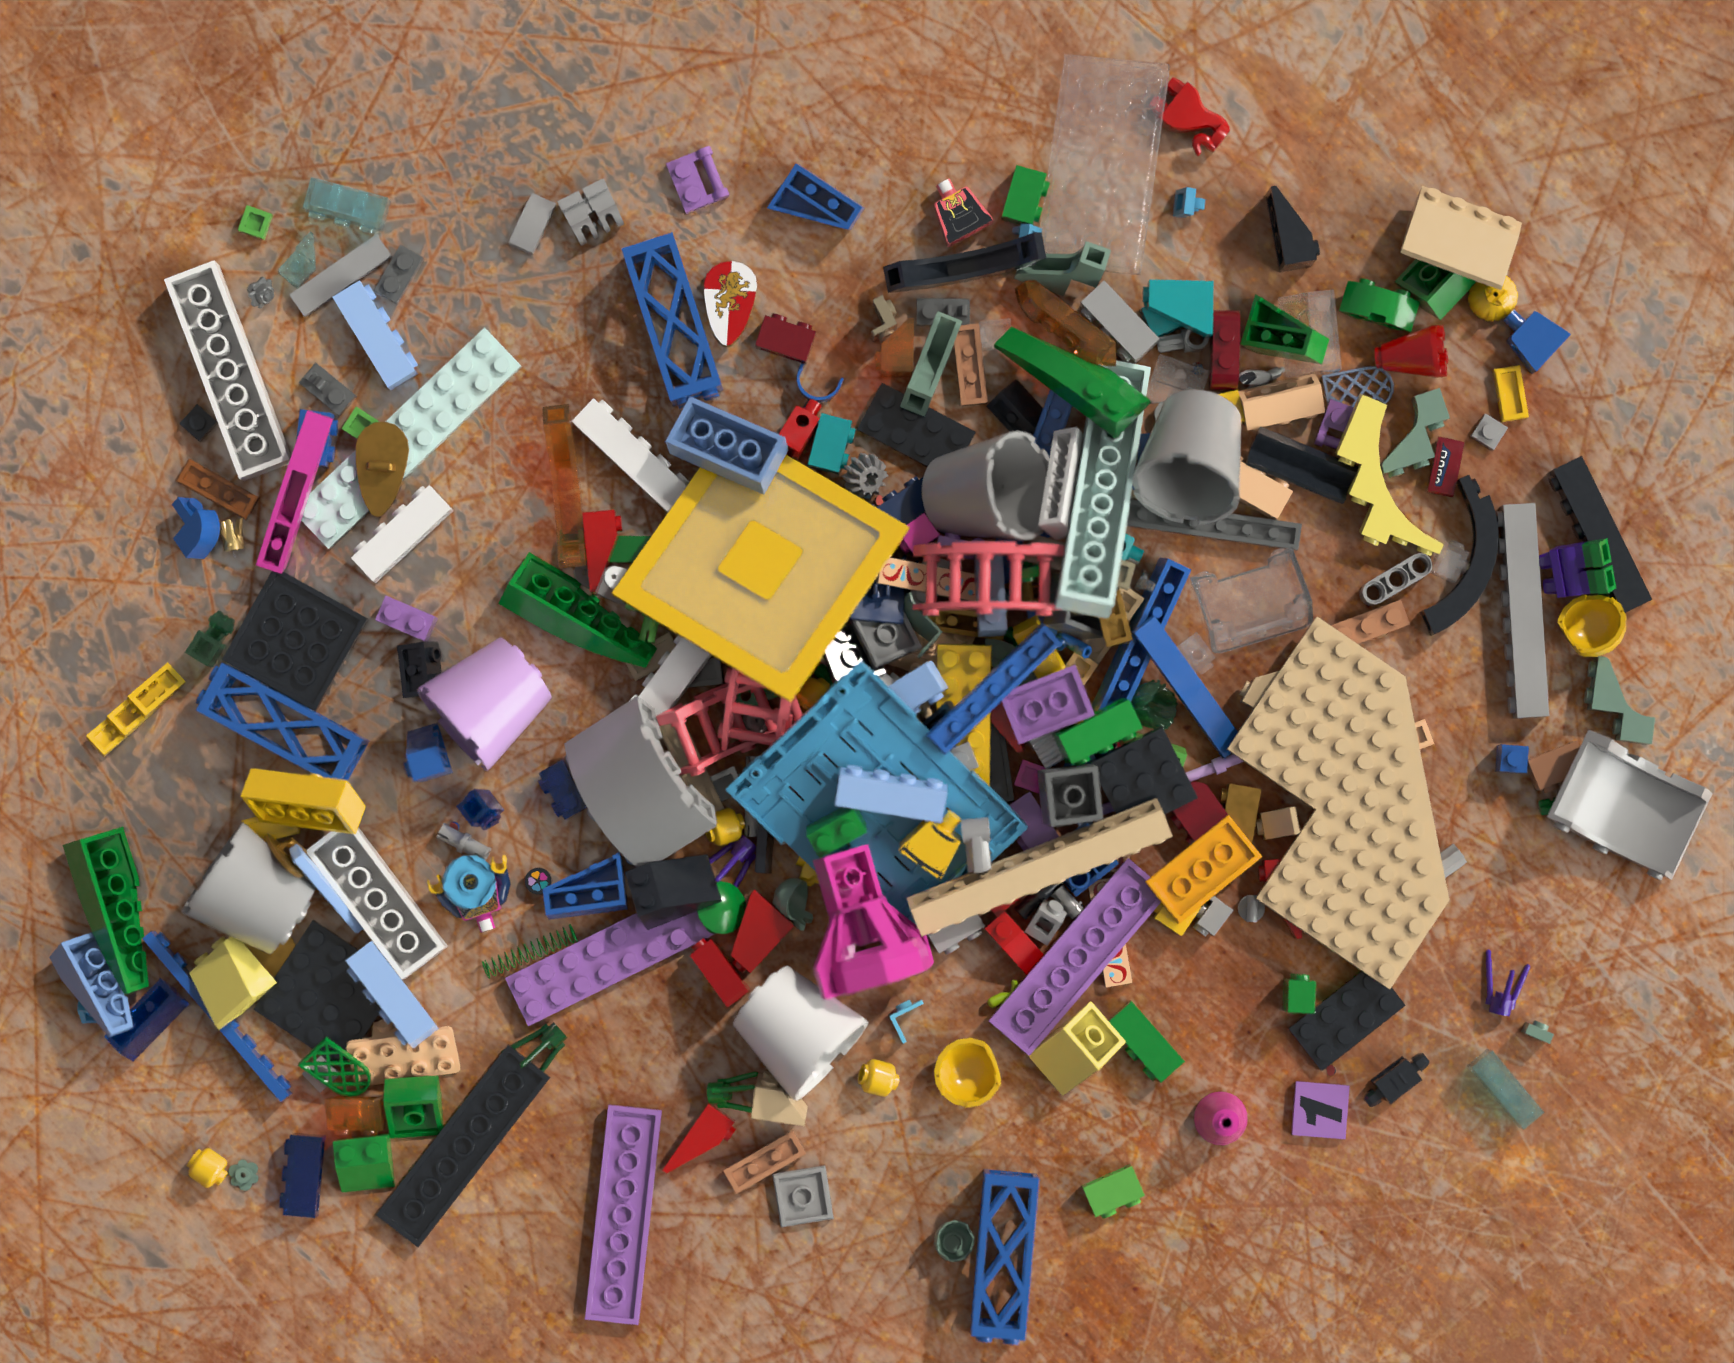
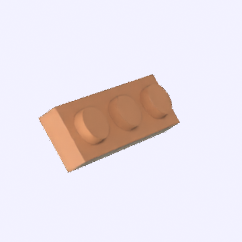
(970, 366)
(1374, 622)
(764, 1161)

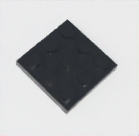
(1144, 771)

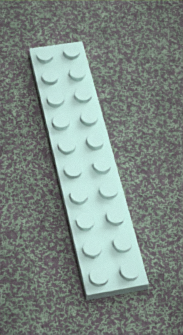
(426, 422)

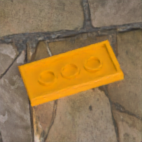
(1203, 869)

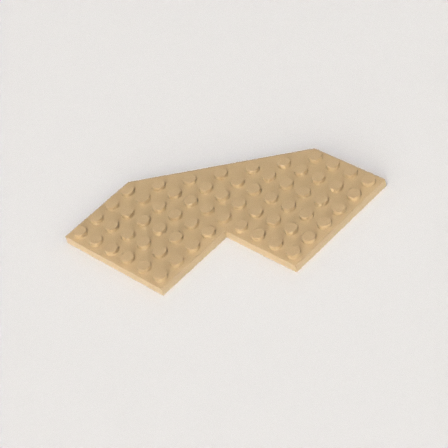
(1369, 856)

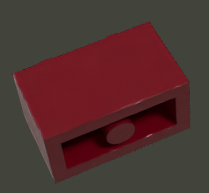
(786, 338)

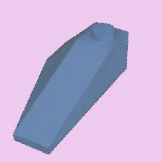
(93, 983)

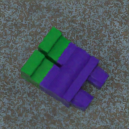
(1571, 570)

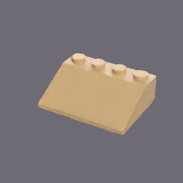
(1461, 237)

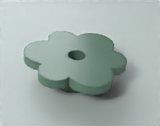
(249, 1169)

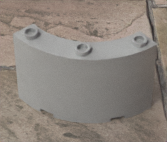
(636, 786)
(1629, 806)

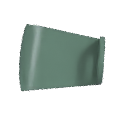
(920, 623)

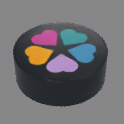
(537, 880)

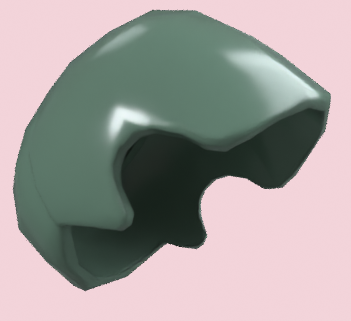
(954, 1240)

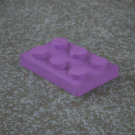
(1047, 704)

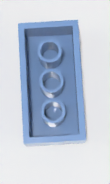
(727, 445)

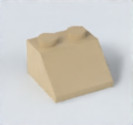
(774, 1103)

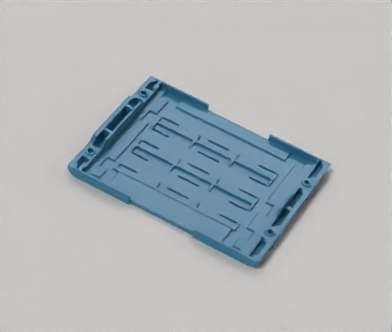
(895, 739)

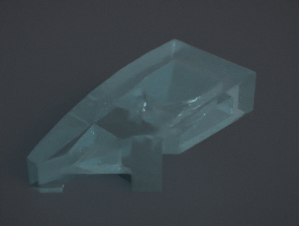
(300, 263)

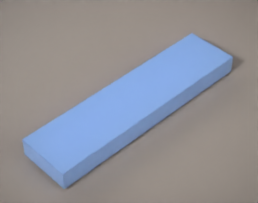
(324, 887)

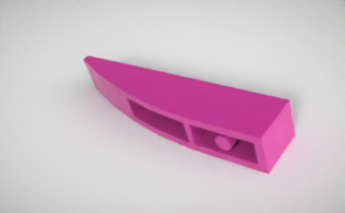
(294, 492)

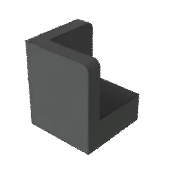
(722, 781)

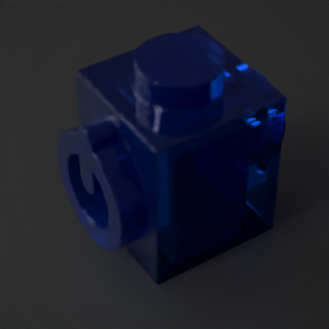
(481, 809)

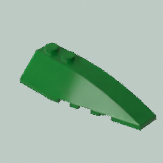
(1084, 385)
(564, 610)
(108, 894)

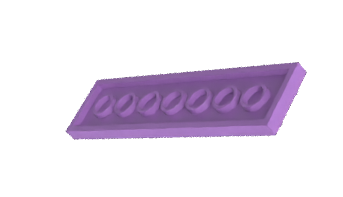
(1076, 958)
(599, 963)
(623, 1214)

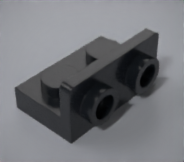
(418, 665)

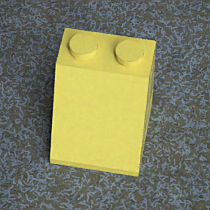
(230, 980)
(1077, 1048)

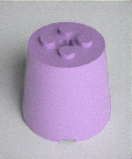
(487, 700)

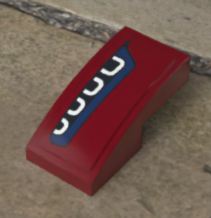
(1445, 467)

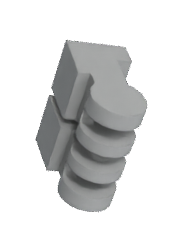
(578, 210)

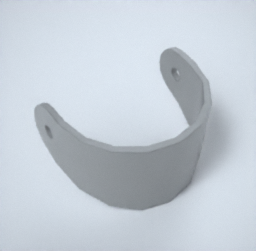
(610, 580)

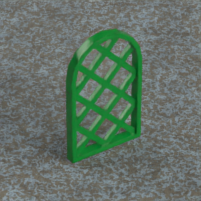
(333, 1086)

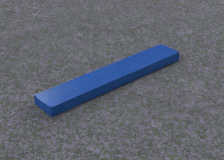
(1186, 684)
(993, 689)

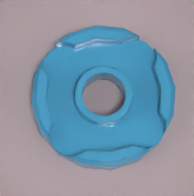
(453, 882)

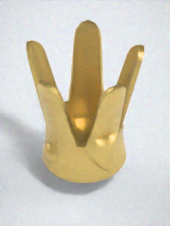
(231, 540)

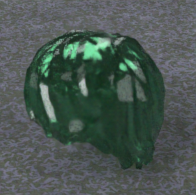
(1154, 705)

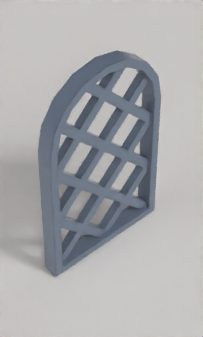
(1354, 381)

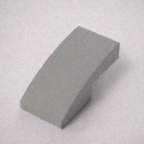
(532, 224)

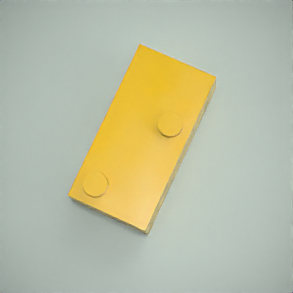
(303, 801)

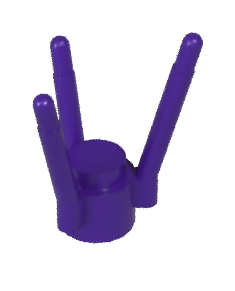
(742, 850)
(1503, 1001)

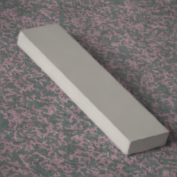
(340, 275)

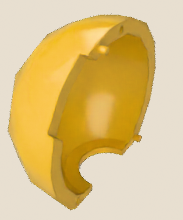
(1593, 624)
(967, 1072)

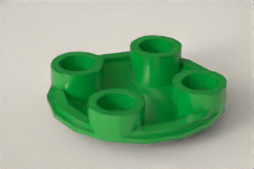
(725, 915)

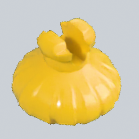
(1488, 306)

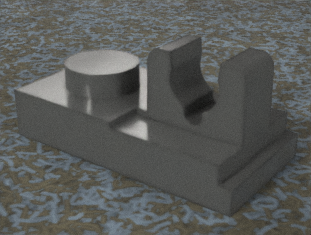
(928, 308)
(327, 389)

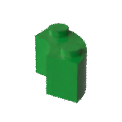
(1379, 305)

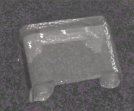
(1253, 603)

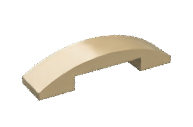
(1087, 666)

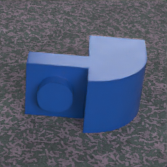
(200, 528)

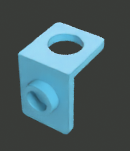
(901, 1009)

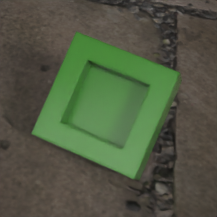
(255, 222)
(357, 422)

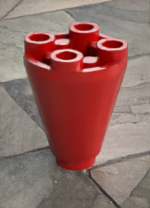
(1415, 353)

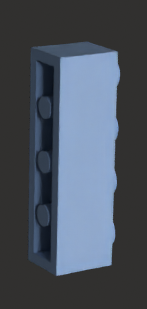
(375, 335)
(919, 687)
(891, 794)
(391, 994)

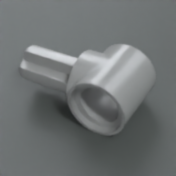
(1178, 342)

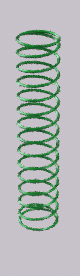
(507, 959)

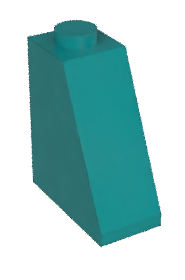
(1182, 302)

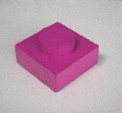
(1027, 776)

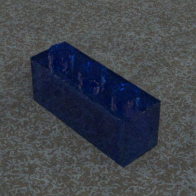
(149, 1019)
(302, 1175)

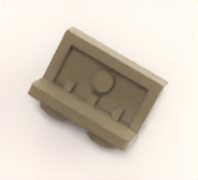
(886, 315)

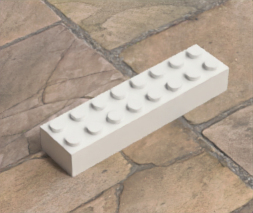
(228, 370)

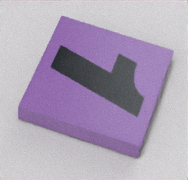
(1320, 1110)

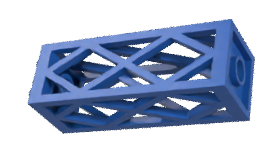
(694, 386)
(221, 693)
(1000, 1325)

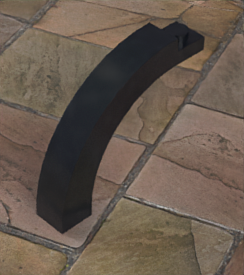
(965, 266)
(1481, 564)

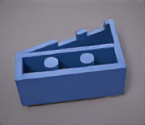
(814, 199)
(426, 754)
(589, 892)

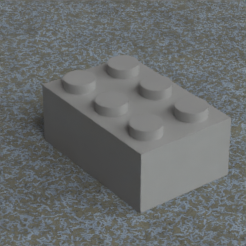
(1117, 320)

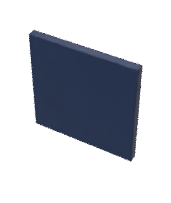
(881, 604)

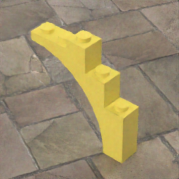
(1383, 517)

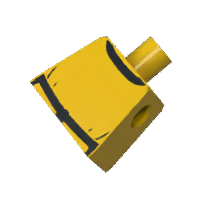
(933, 844)

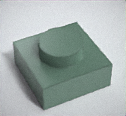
(1538, 1030)

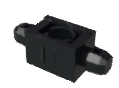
(1396, 1080)

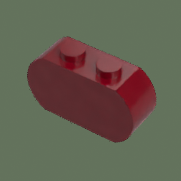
(1224, 350)
(1199, 814)

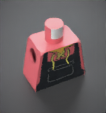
(959, 213)

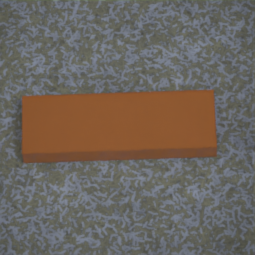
(217, 489)

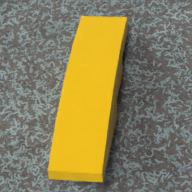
(135, 709)

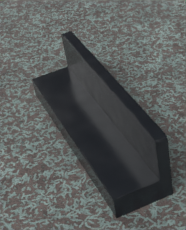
(1016, 408)
(1300, 465)

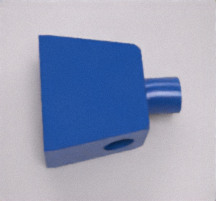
(1534, 338)

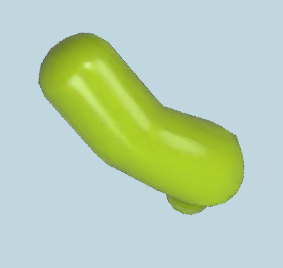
(1002, 996)

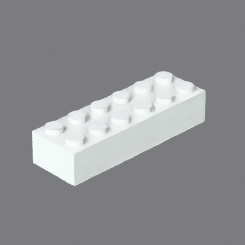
(377, 900)

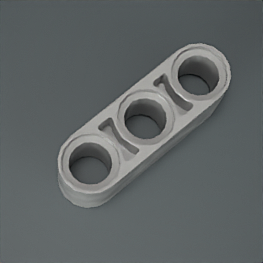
(1408, 576)

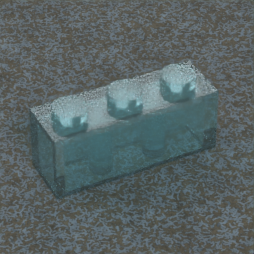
(346, 206)
(1505, 1089)

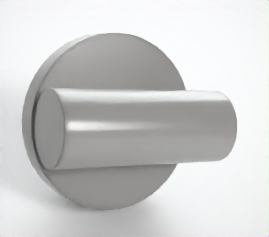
(1250, 908)

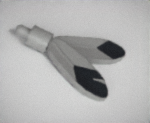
(1259, 377)

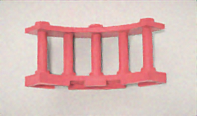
(985, 553)
(780, 716)
(677, 717)

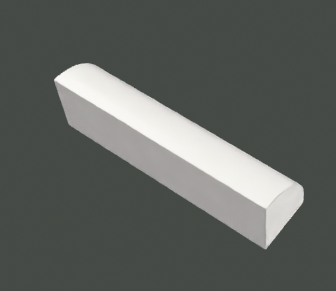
(1061, 482)

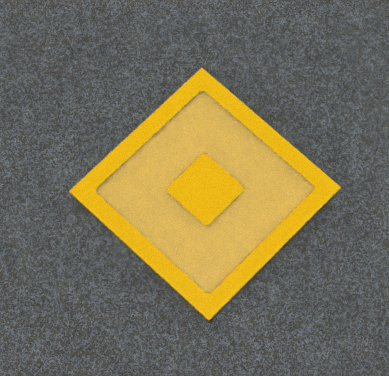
(761, 573)

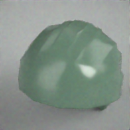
(791, 901)

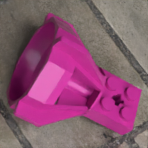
(860, 917)

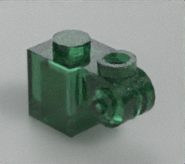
(209, 645)

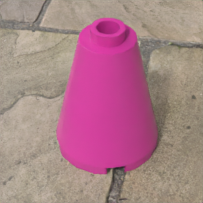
(1211, 1112)

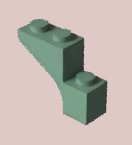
(1058, 269)
(931, 364)
(1415, 447)
(1607, 697)

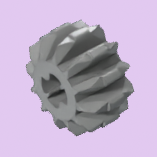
(864, 475)

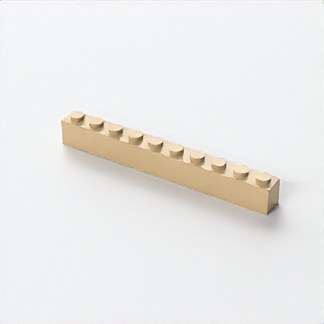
(1039, 867)

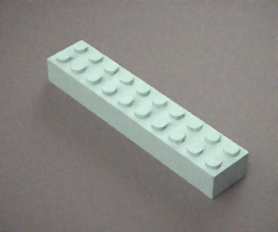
(1100, 510)

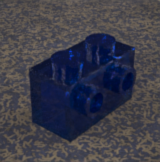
(562, 787)

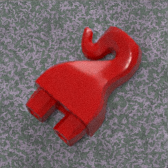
(1189, 114)

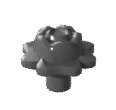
(261, 292)

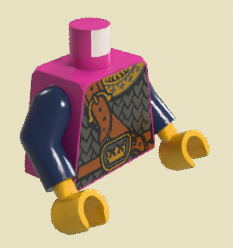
(482, 913)

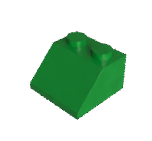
(1434, 287)
(413, 1106)
(364, 1162)

